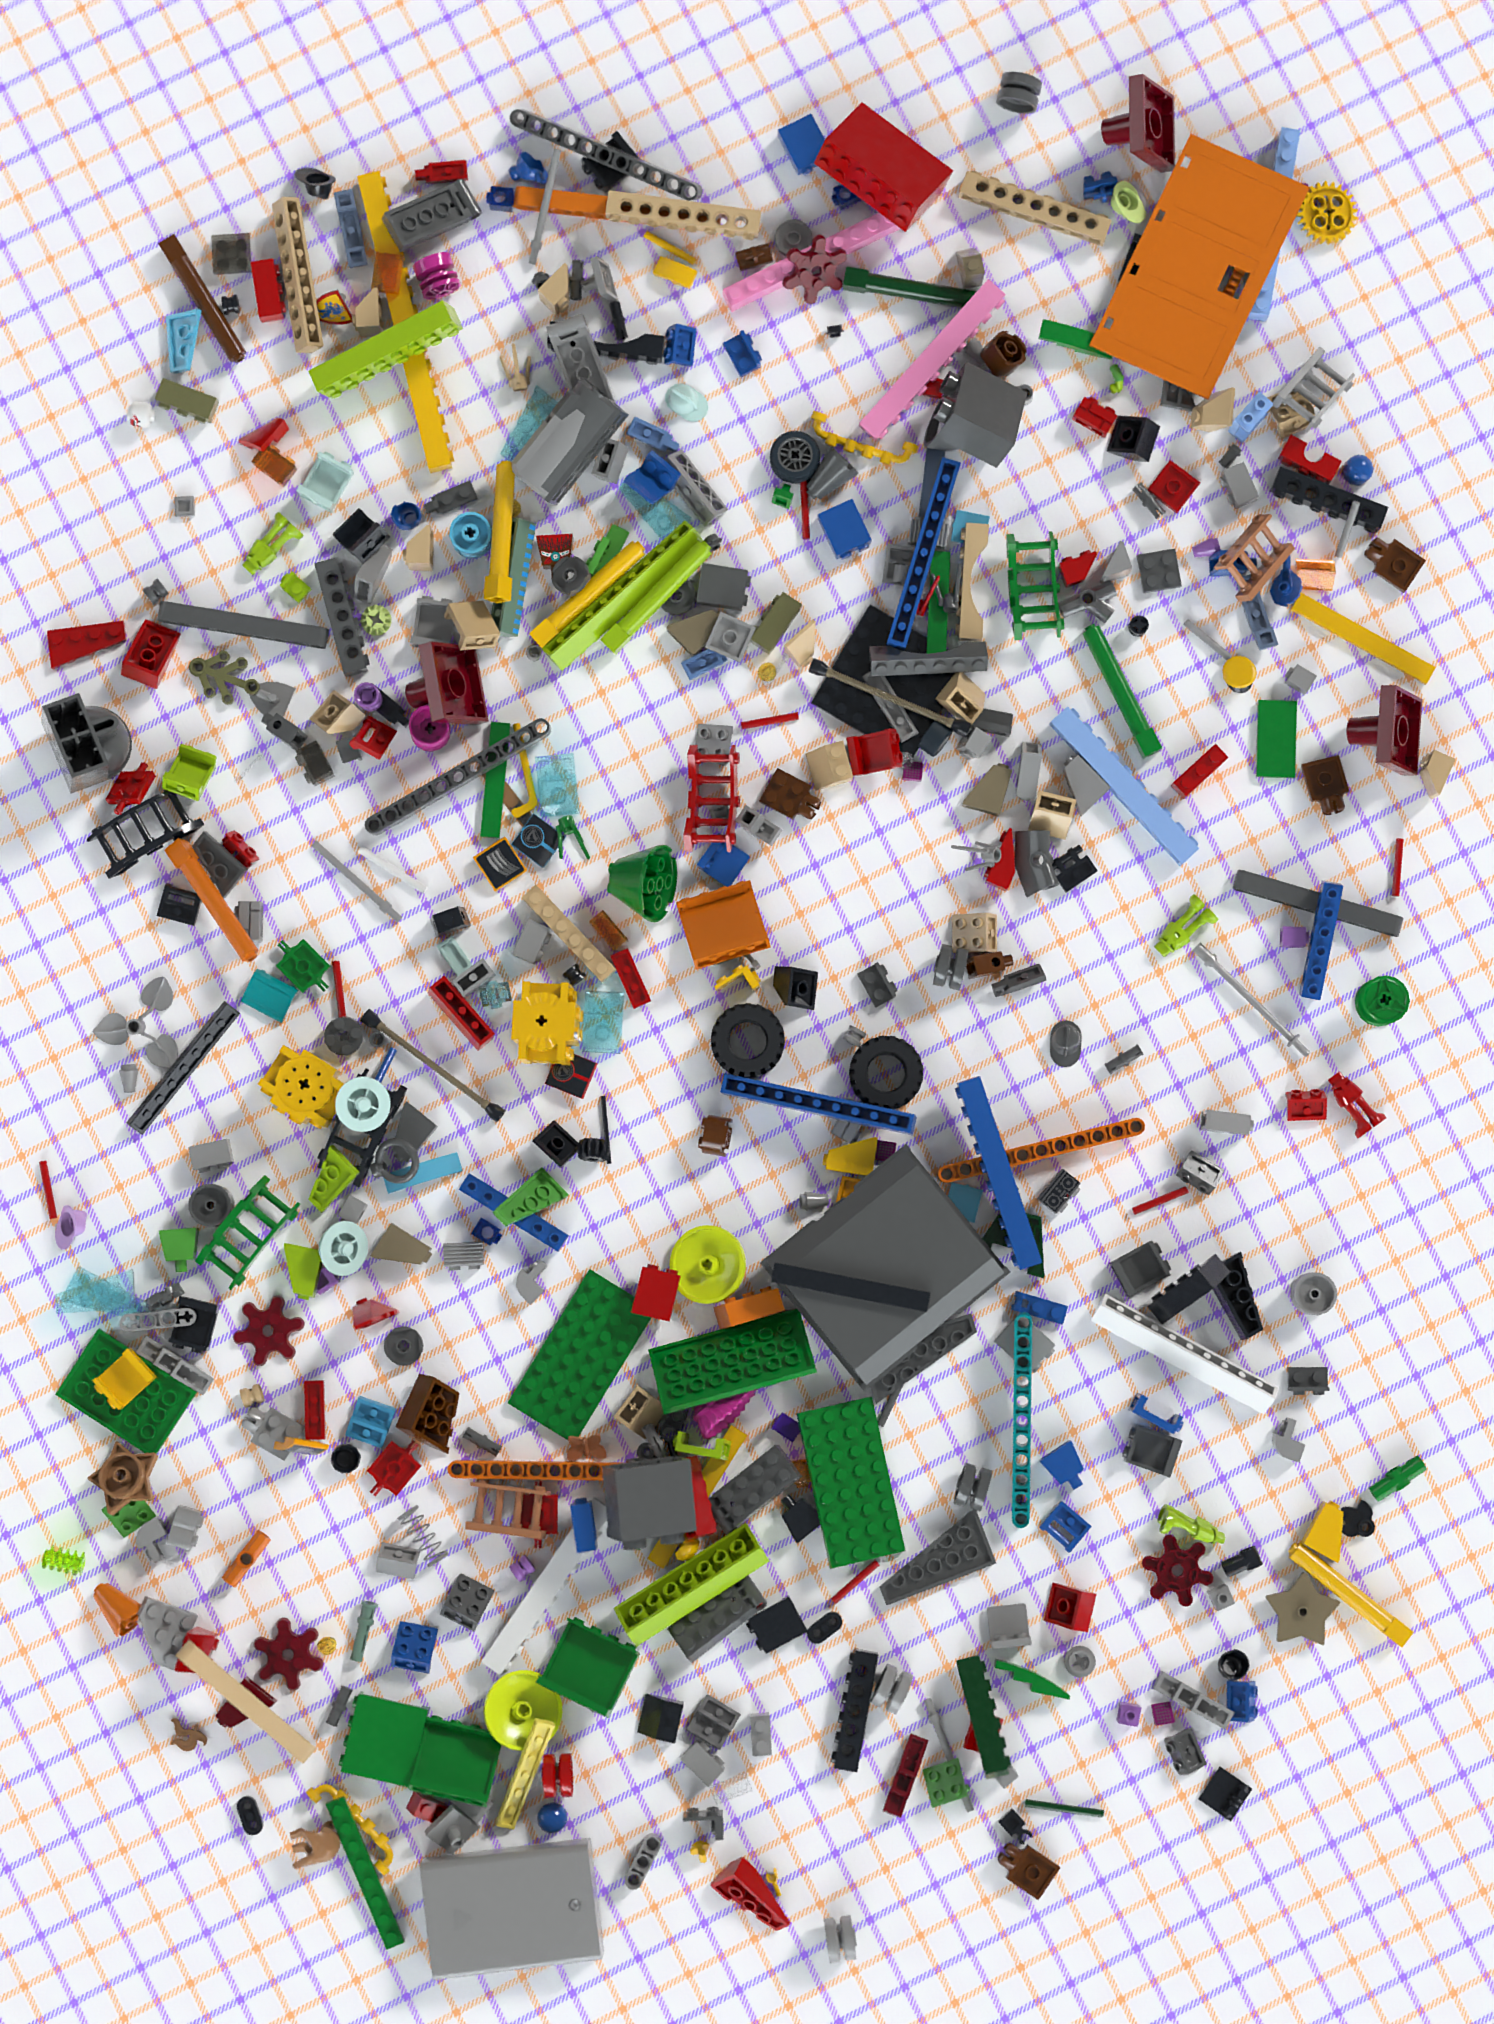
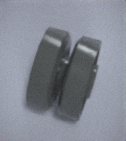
(1019, 92)
(949, 966)
(200, 1202)
(970, 1486)

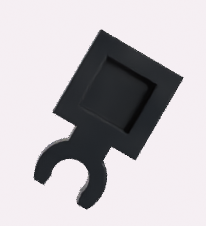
(1013, 1824)

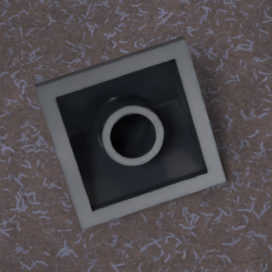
(556, 1144)

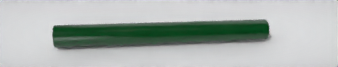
(1064, 1808)

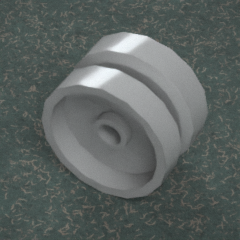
(1303, 1287)
(893, 1689)
(840, 1939)

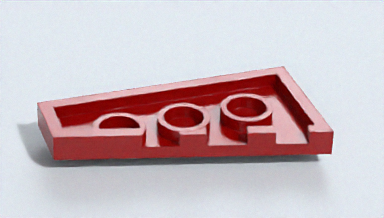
(81, 641)

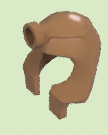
(323, 1845)

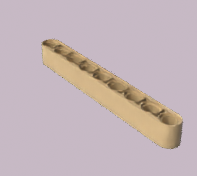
(245, 1701)

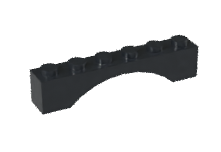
(644, 348)

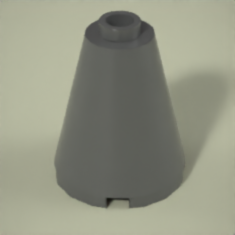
(830, 474)

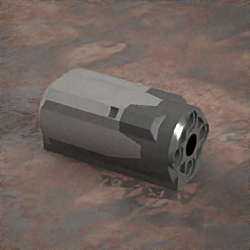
(568, 441)

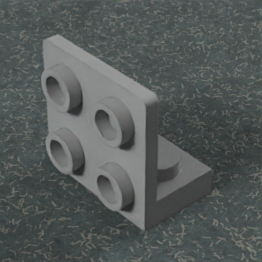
(1008, 1626)

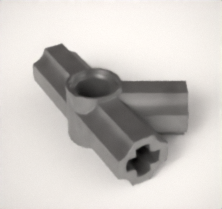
(1097, 607)

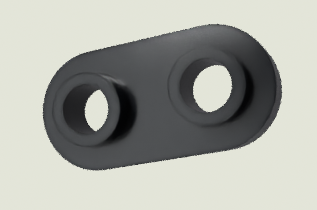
(824, 1627)
(249, 1815)

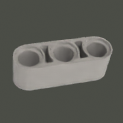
(644, 1851)

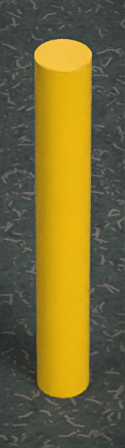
(669, 247)

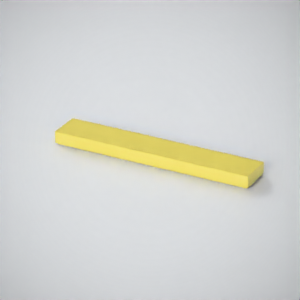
(524, 1773)

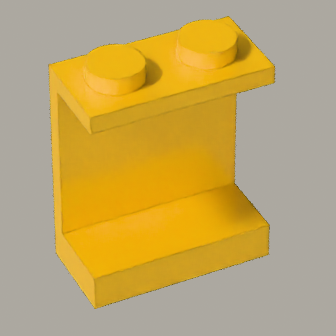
(124, 1379)

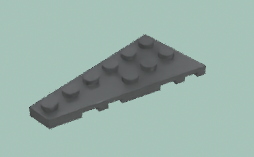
(928, 1351)
(949, 1557)

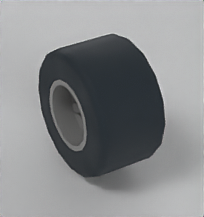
(935, 738)

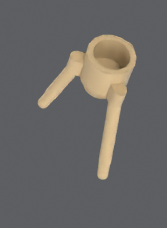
(518, 382)

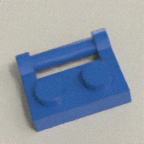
(1070, 1522)

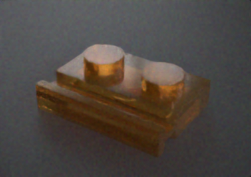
(387, 272)

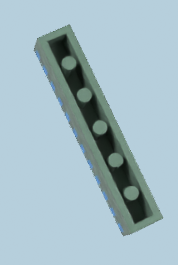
(508, 614)

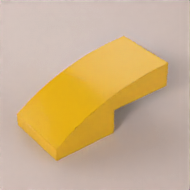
(675, 272)

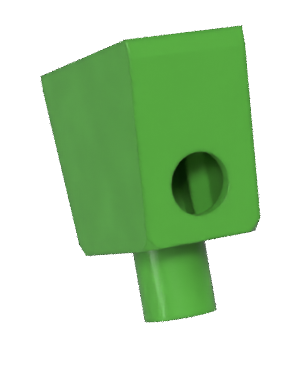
(179, 1246)

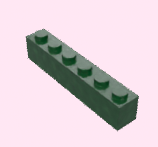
(982, 1717)

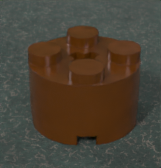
(1004, 354)
(716, 1135)

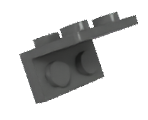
(467, 1602)
(712, 1814)

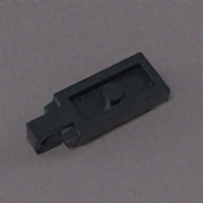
(391, 710)

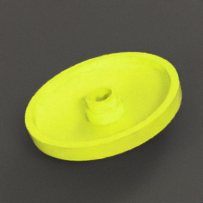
(709, 1264)
(514, 1705)

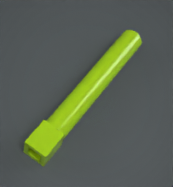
(622, 631)

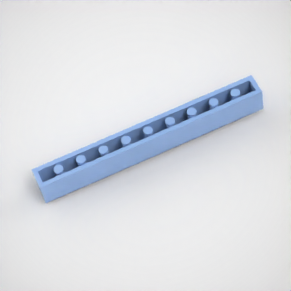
(1284, 164)
(1125, 786)

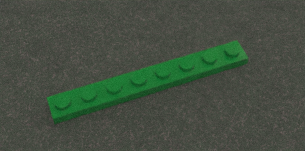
(365, 1872)

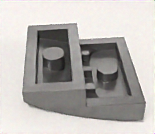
(713, 1722)

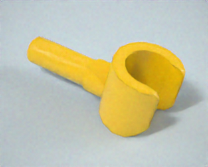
(773, 1879)

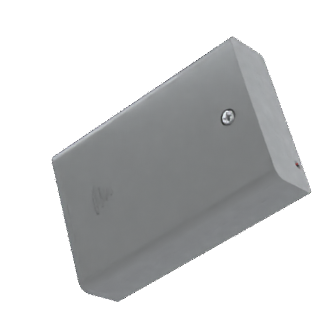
(511, 1908)

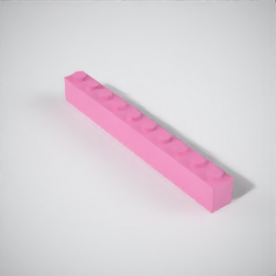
(771, 278)
(932, 359)

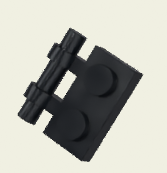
(1077, 872)

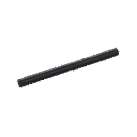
(605, 1124)

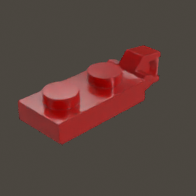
(442, 172)

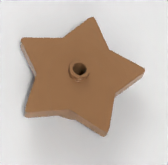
(125, 1477)

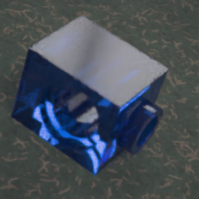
(843, 202)
(504, 206)
(478, 1232)

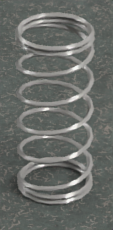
(408, 1513)

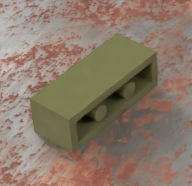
(186, 401)
(775, 622)

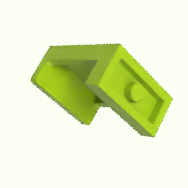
(189, 772)
(721, 1450)

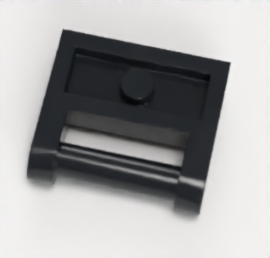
(177, 910)

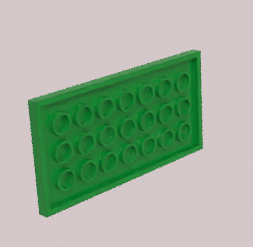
(580, 1357)
(731, 1361)
(850, 1482)

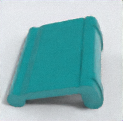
(269, 995)

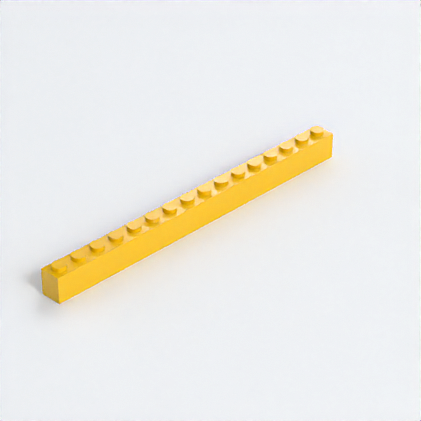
(401, 308)

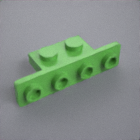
(607, 548)

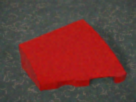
(265, 435)

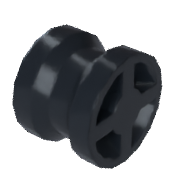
(230, 304)
(1138, 622)
(574, 975)

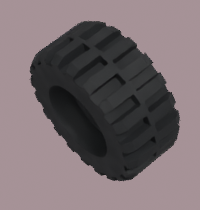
(753, 1014)
(886, 1046)

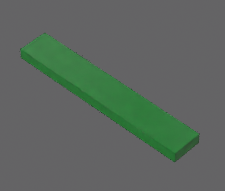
(936, 616)
(494, 785)

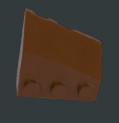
(429, 1412)

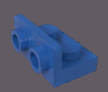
(680, 345)
(742, 354)
(1241, 1700)

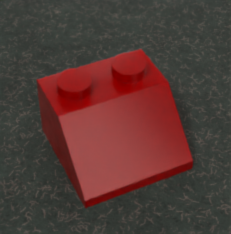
(1070, 1607)

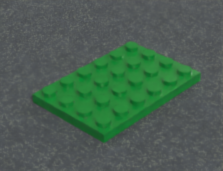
(146, 1418)

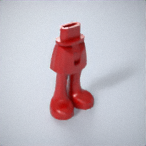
(1345, 1094)

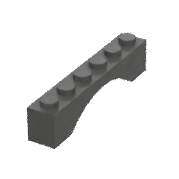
(892, 661)

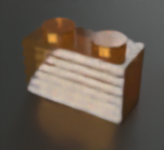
(275, 465)
(608, 931)

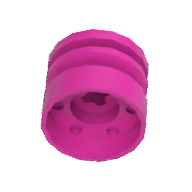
(436, 275)
(418, 726)

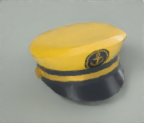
(1239, 673)

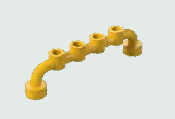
(867, 450)
(366, 1825)

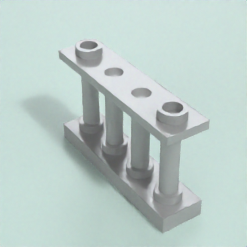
(1307, 374)

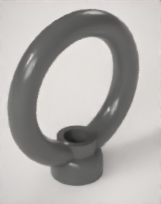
(380, 1168)

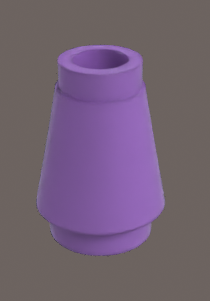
(1206, 548)

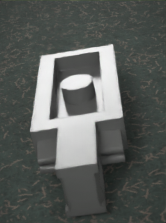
(451, 498)
(1019, 980)

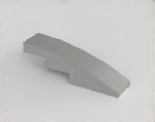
(174, 1365)
(1193, 1700)

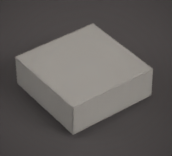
(184, 506)

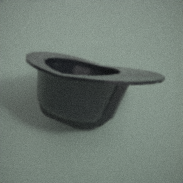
(316, 181)

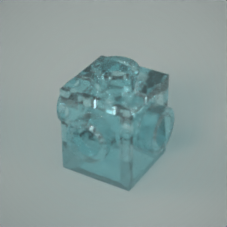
(495, 994)

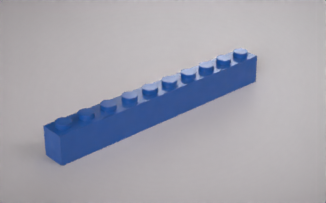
(923, 553)
(818, 1104)
(999, 1173)

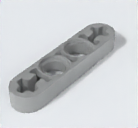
(158, 1321)

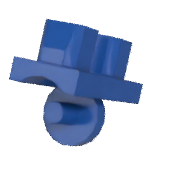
(1099, 188)

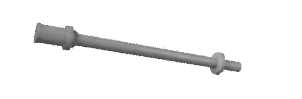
(1211, 961)

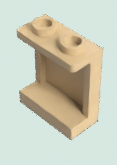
(473, 624)

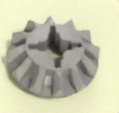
(1077, 1670)

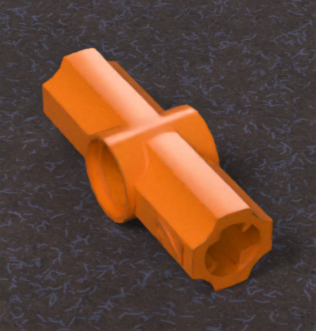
(238, 1568)

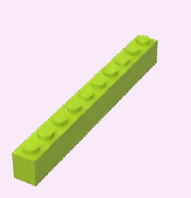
(620, 597)

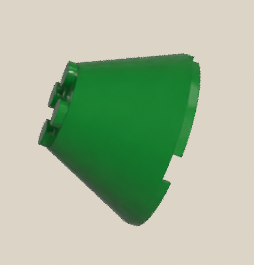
(645, 881)

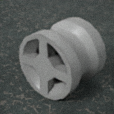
(854, 1036)

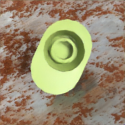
(1127, 203)

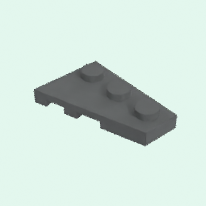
(219, 862)

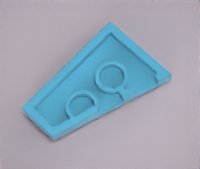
(181, 339)

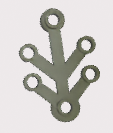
(221, 675)

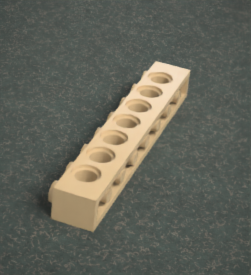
(675, 207)
(1040, 217)
(297, 275)

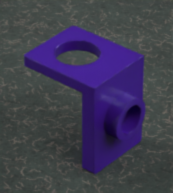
(786, 1427)

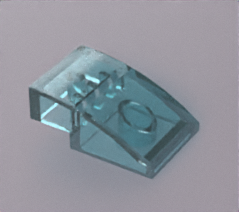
(557, 785)
(603, 1022)

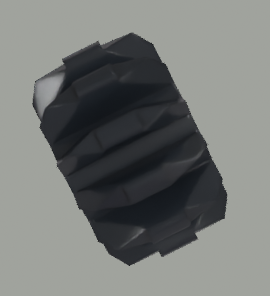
(593, 1150)

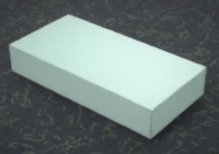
(454, 955)

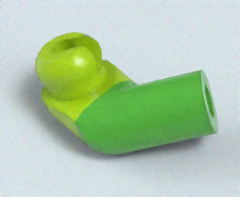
(1118, 379)

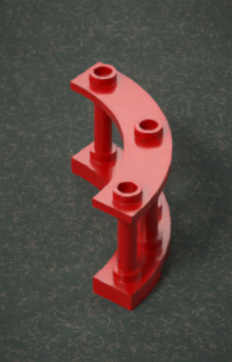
(695, 801)

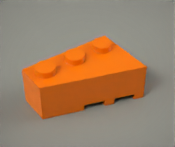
(749, 1307)

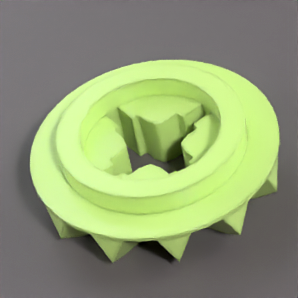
(378, 628)

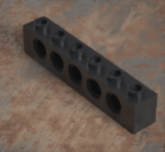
(1321, 490)
(850, 1761)

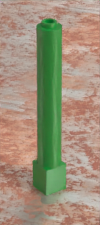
(1142, 732)

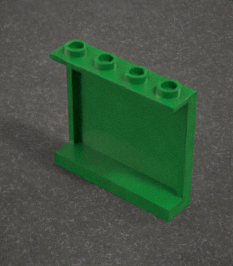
(589, 1667)
(383, 1739)
(455, 1762)

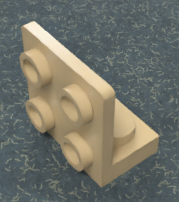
(1287, 419)
(974, 932)

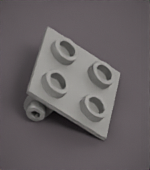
(714, 740)

